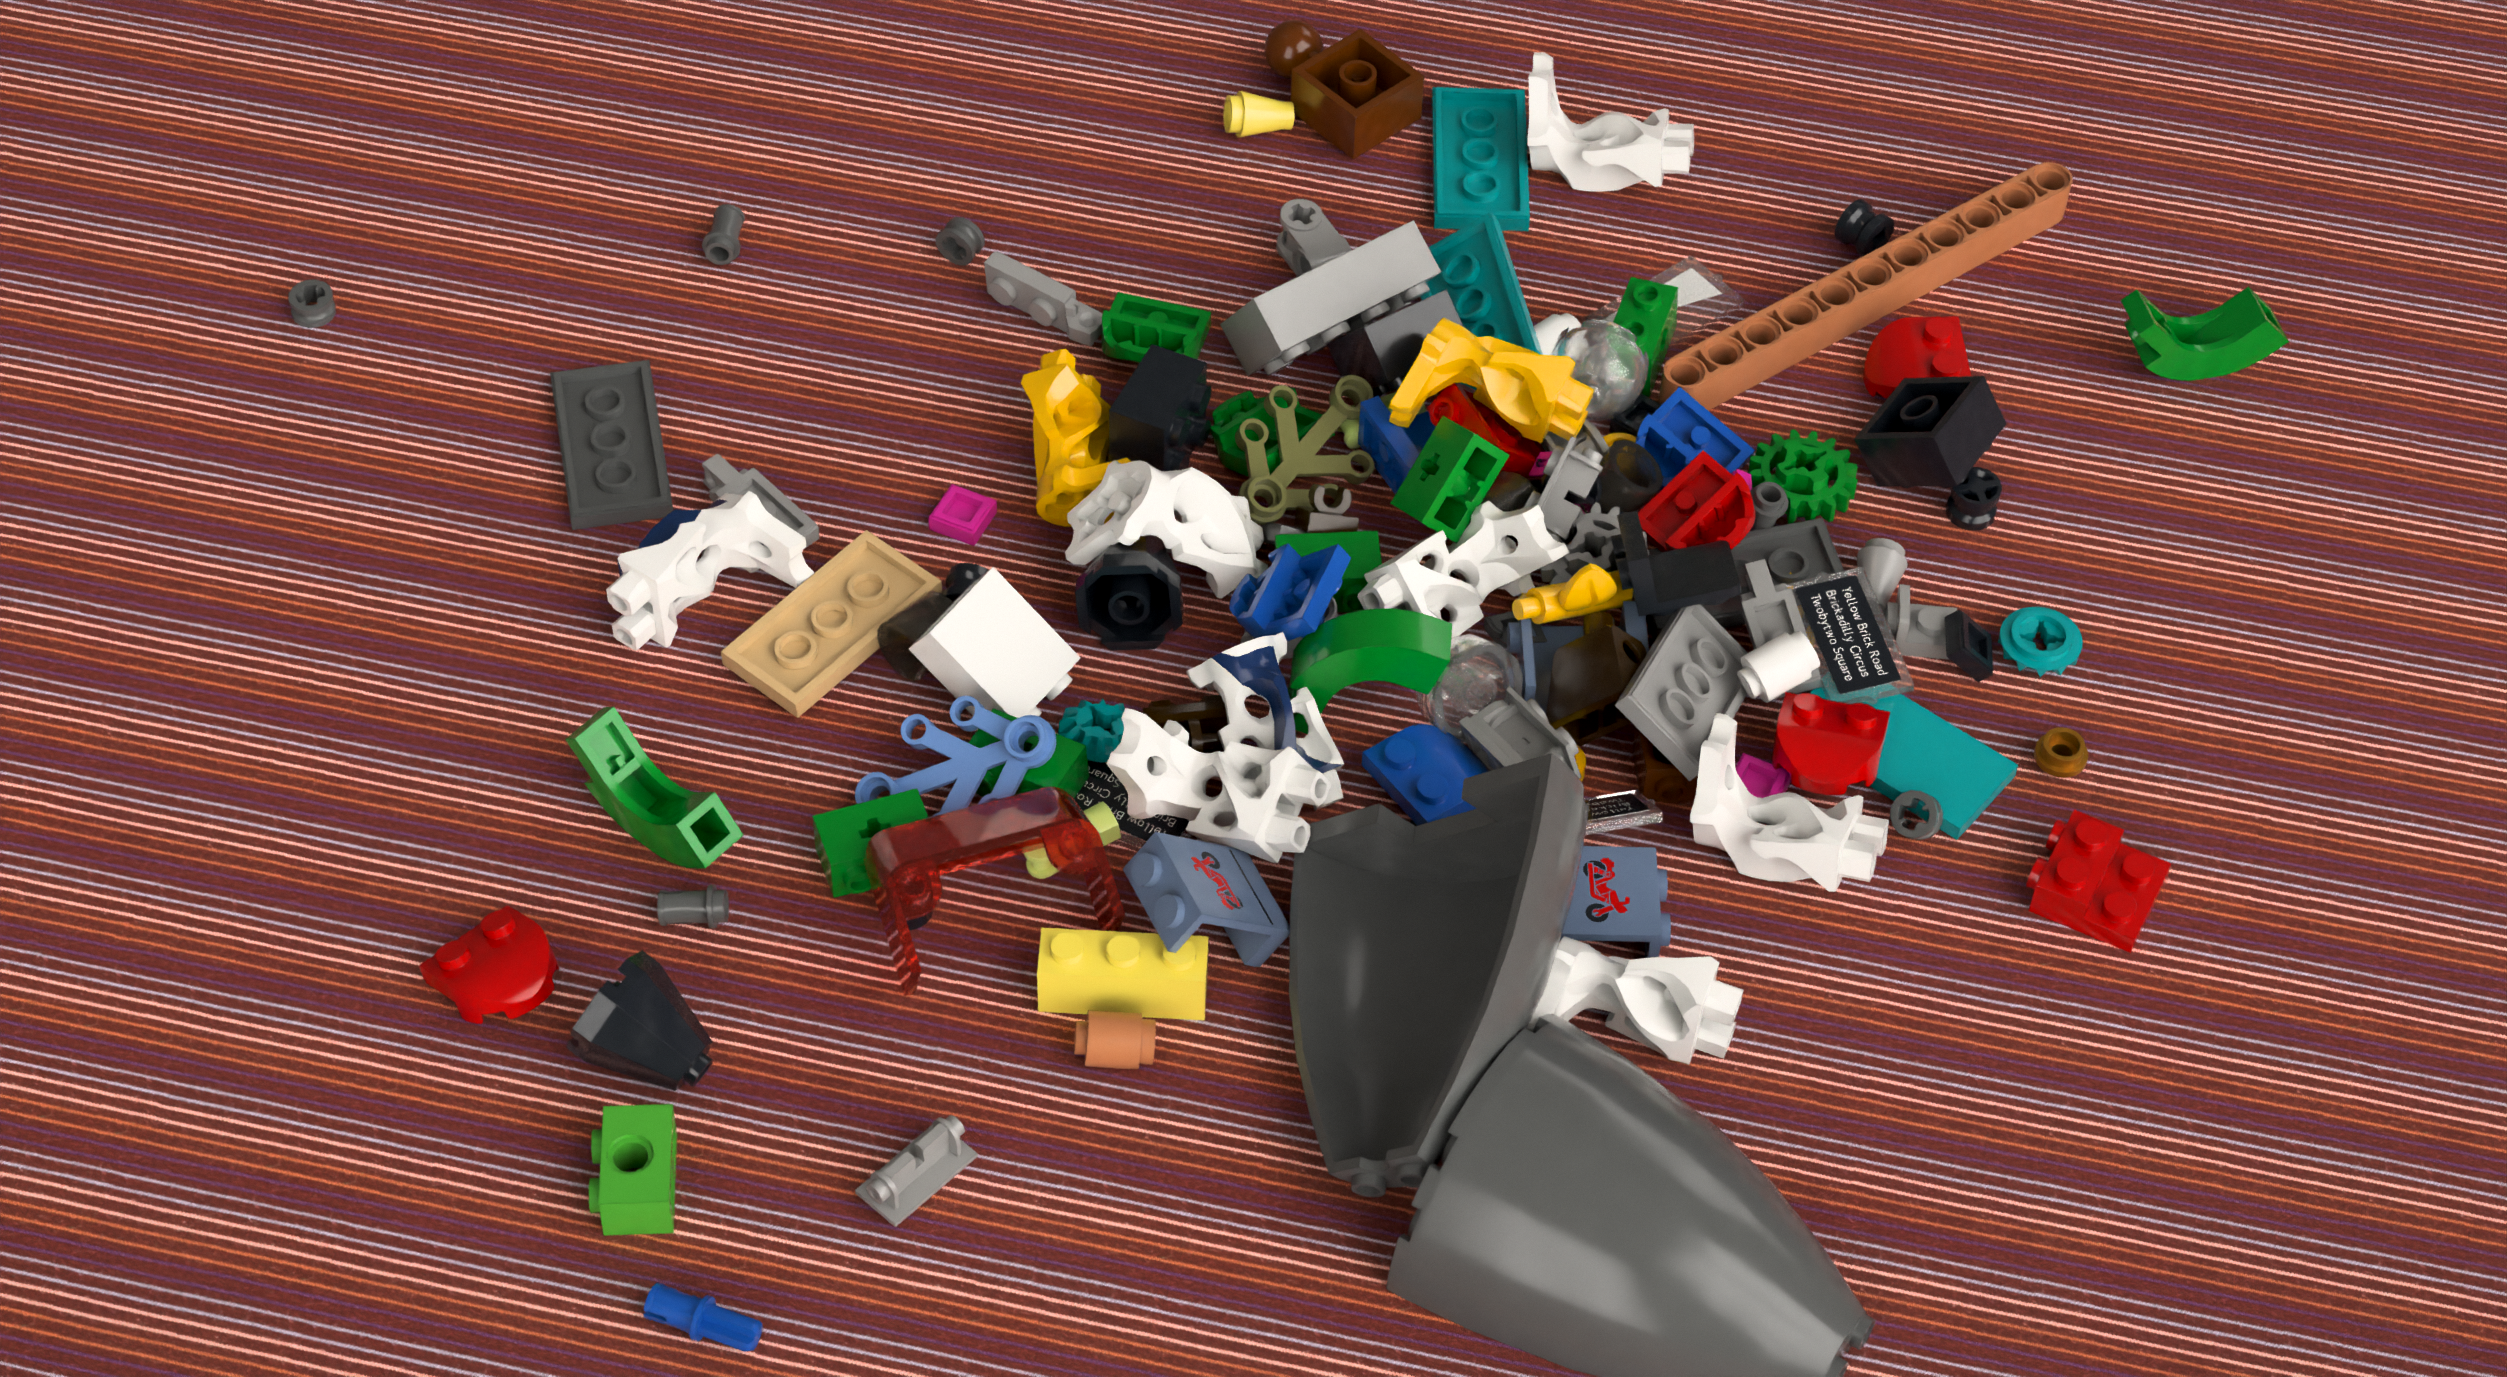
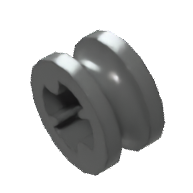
(960, 241)
(312, 315)
(1910, 800)

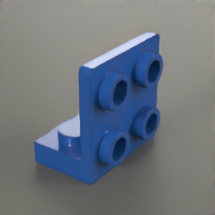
(1390, 445)

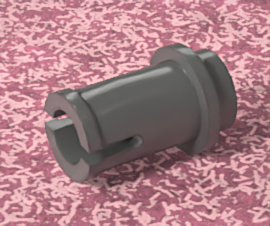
(722, 242)
(1769, 504)
(693, 906)

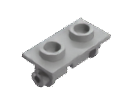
(1571, 474)
(918, 1171)

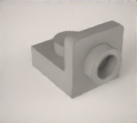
(1917, 627)

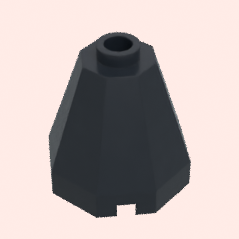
(1131, 595)
(643, 1028)

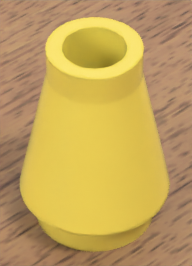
(1254, 114)

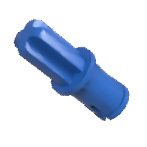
(701, 1318)

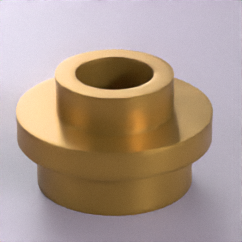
(2061, 753)

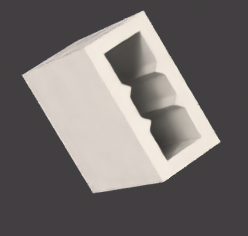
(996, 649)

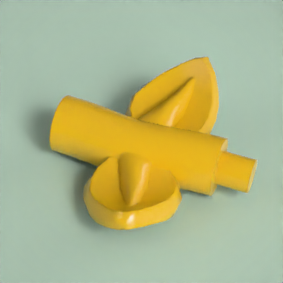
(1584, 593)

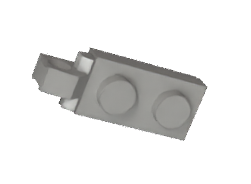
(1042, 298)
(724, 478)
(1770, 612)

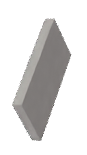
(1684, 685)

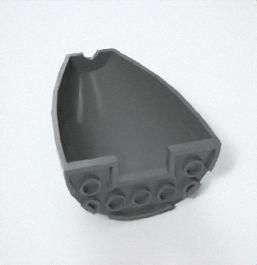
(1424, 960)
(1617, 1229)

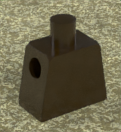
(1590, 679)

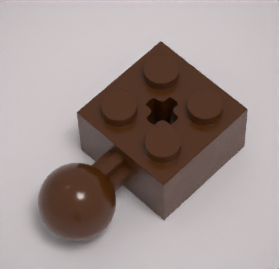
(1350, 91)

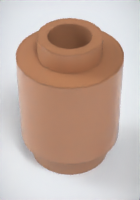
(1115, 1040)

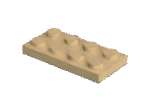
(827, 623)

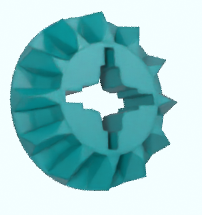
(2058, 634)
(1078, 724)

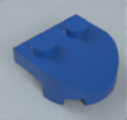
(1683, 430)
(1290, 592)
(1423, 771)

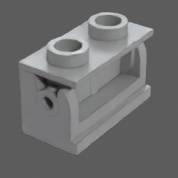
(1516, 733)

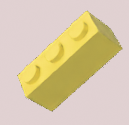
(1121, 974)

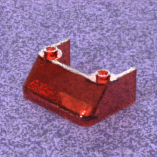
(909, 858)

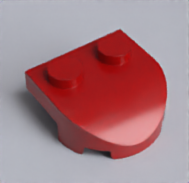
(1915, 350)
(1699, 508)
(1828, 743)
(495, 967)

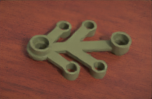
(1297, 457)

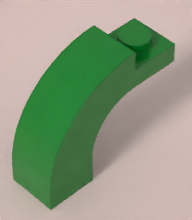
(2203, 344)
(1370, 647)
(650, 807)

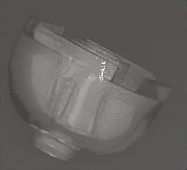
(1606, 362)
(1471, 681)

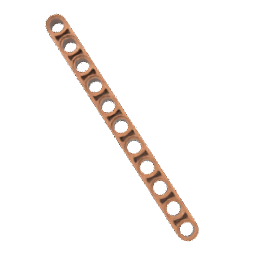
(1869, 287)

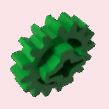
(1805, 472)

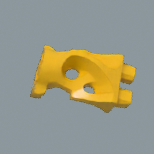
(1518, 384)
(1068, 435)

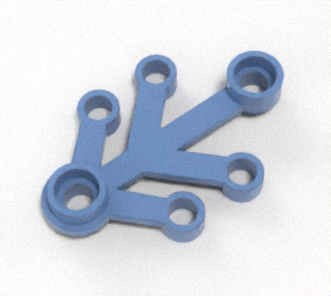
(967, 762)

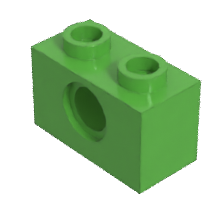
(642, 1198)

